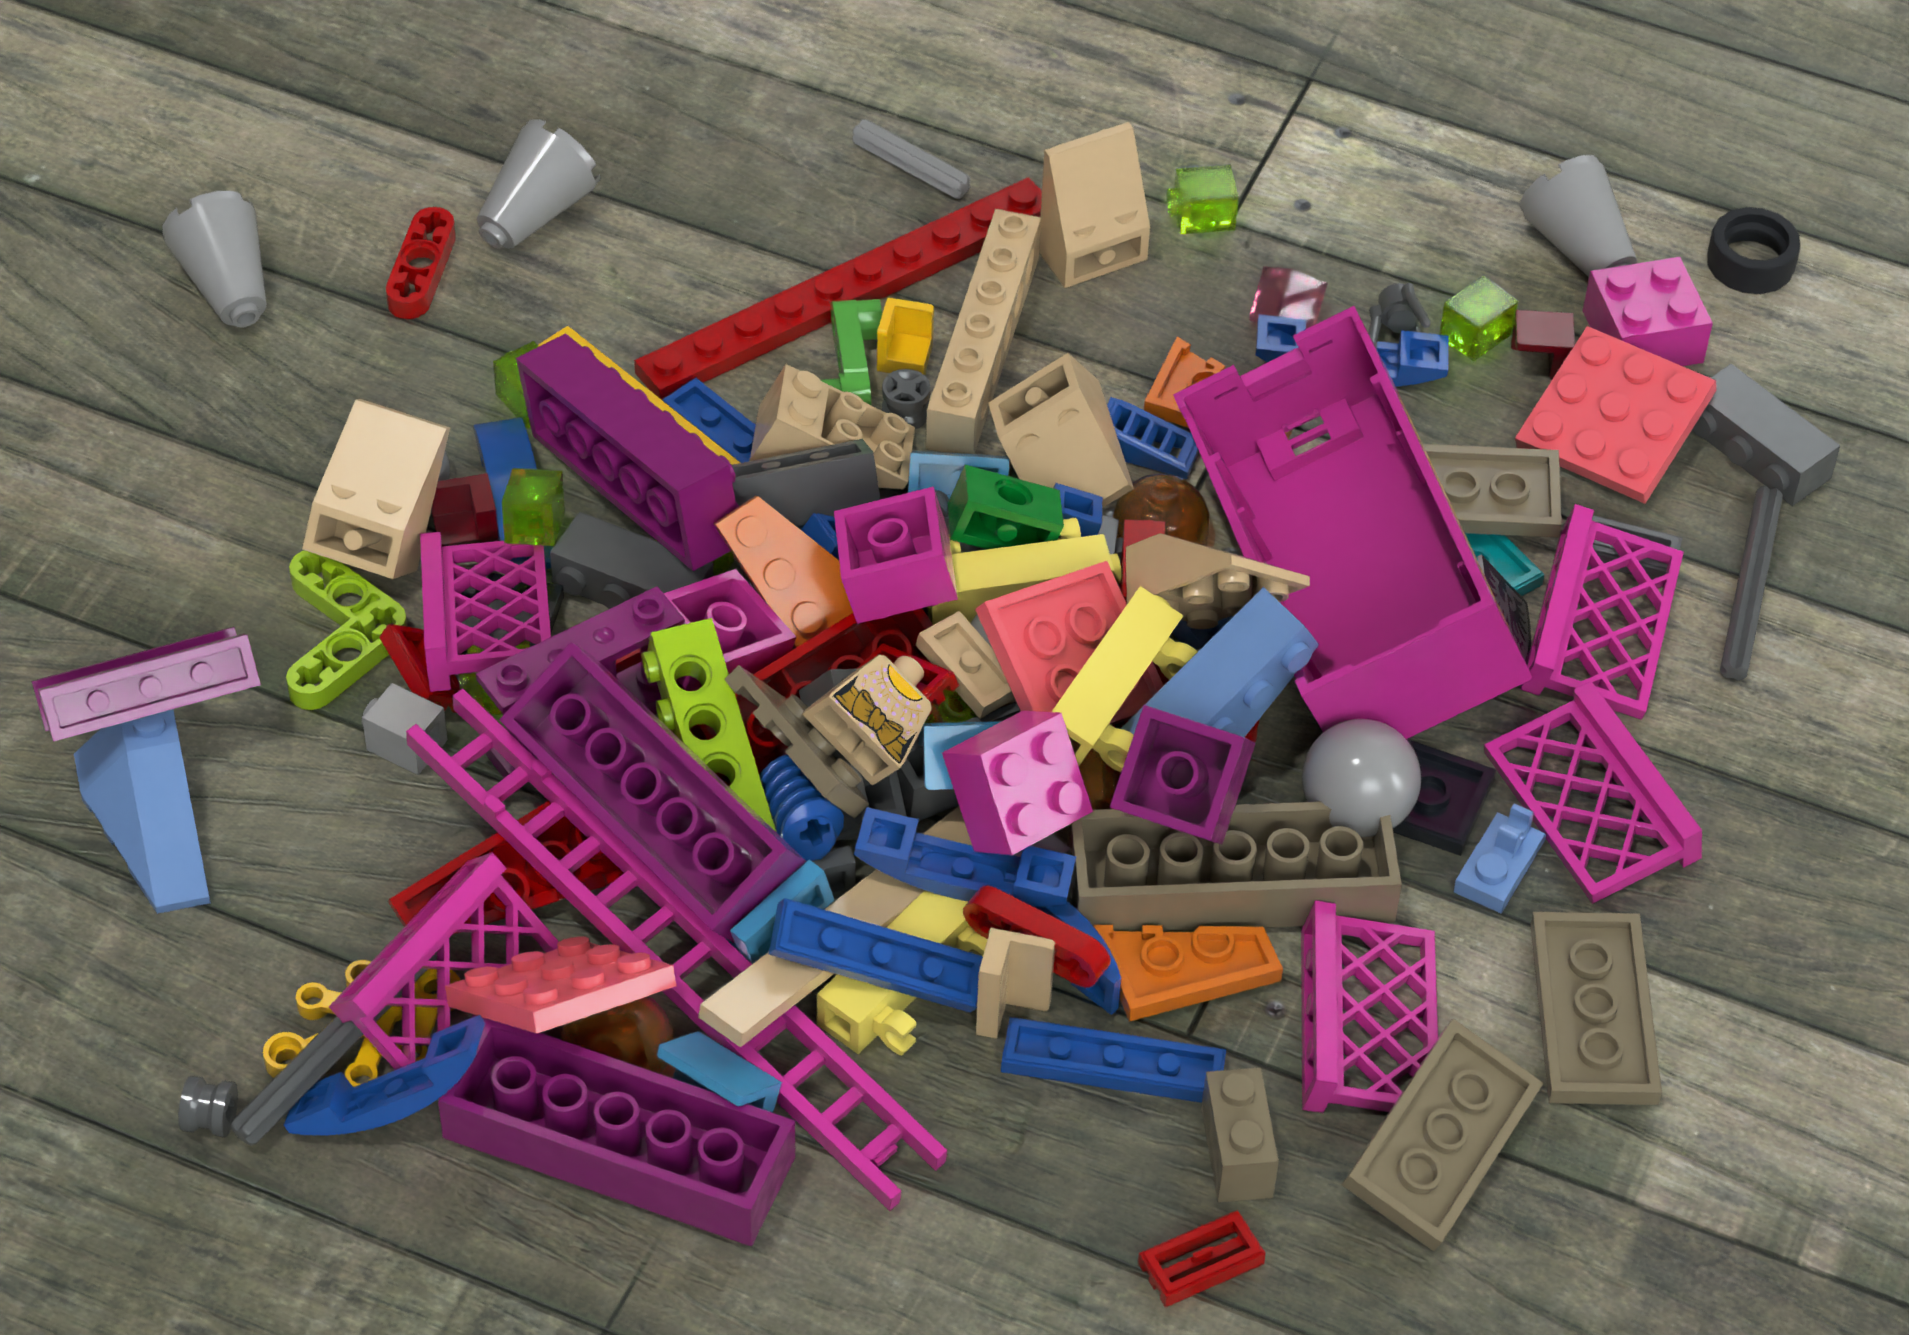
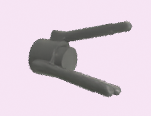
(1398, 311)

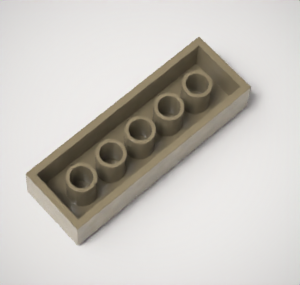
(1261, 876)

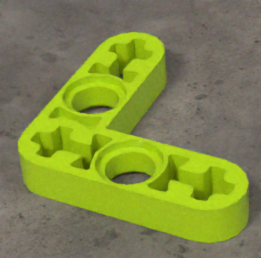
(355, 629)

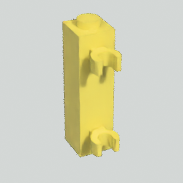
(1003, 570)
(1112, 672)
(862, 1011)

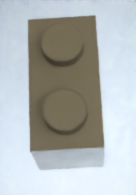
(1239, 1135)

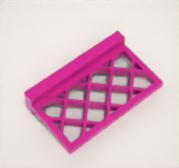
(446, 608)
(1560, 611)
(1635, 780)
(423, 937)
(1325, 1000)

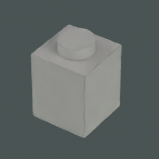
(390, 717)

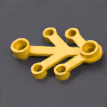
(288, 1044)

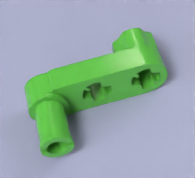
(851, 324)

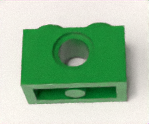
(1002, 510)

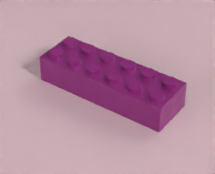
(628, 449)
(651, 790)
(620, 1131)

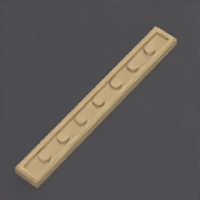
(776, 984)

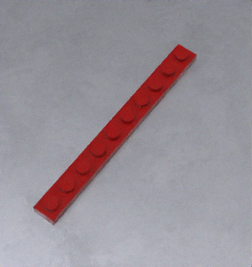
(808, 304)

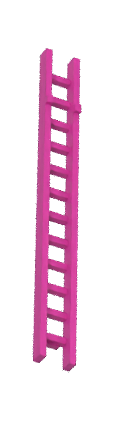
(824, 1051)

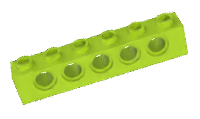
(696, 652)

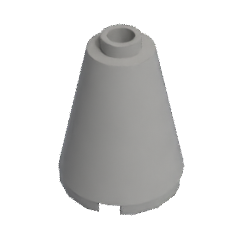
(535, 185)
(1580, 215)
(221, 254)

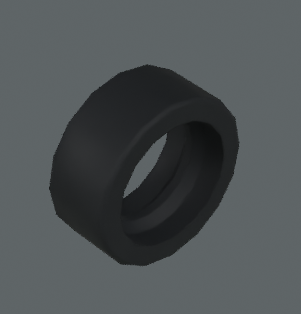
(1750, 274)

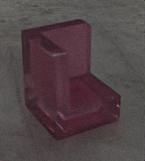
(1288, 295)

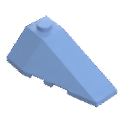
(141, 797)

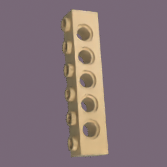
(983, 333)

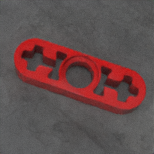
(425, 278)
(1076, 955)

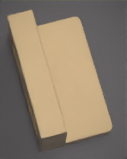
(961, 649)
(1013, 972)

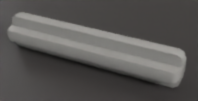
(911, 159)

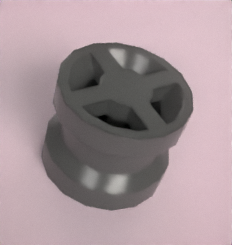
(907, 395)
(207, 1106)

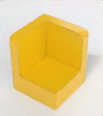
(905, 336)

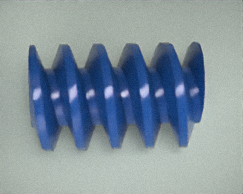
(800, 810)

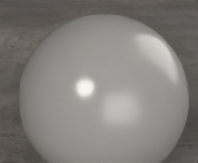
(1362, 775)

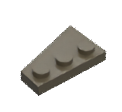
(805, 744)

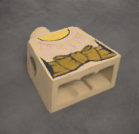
(874, 715)

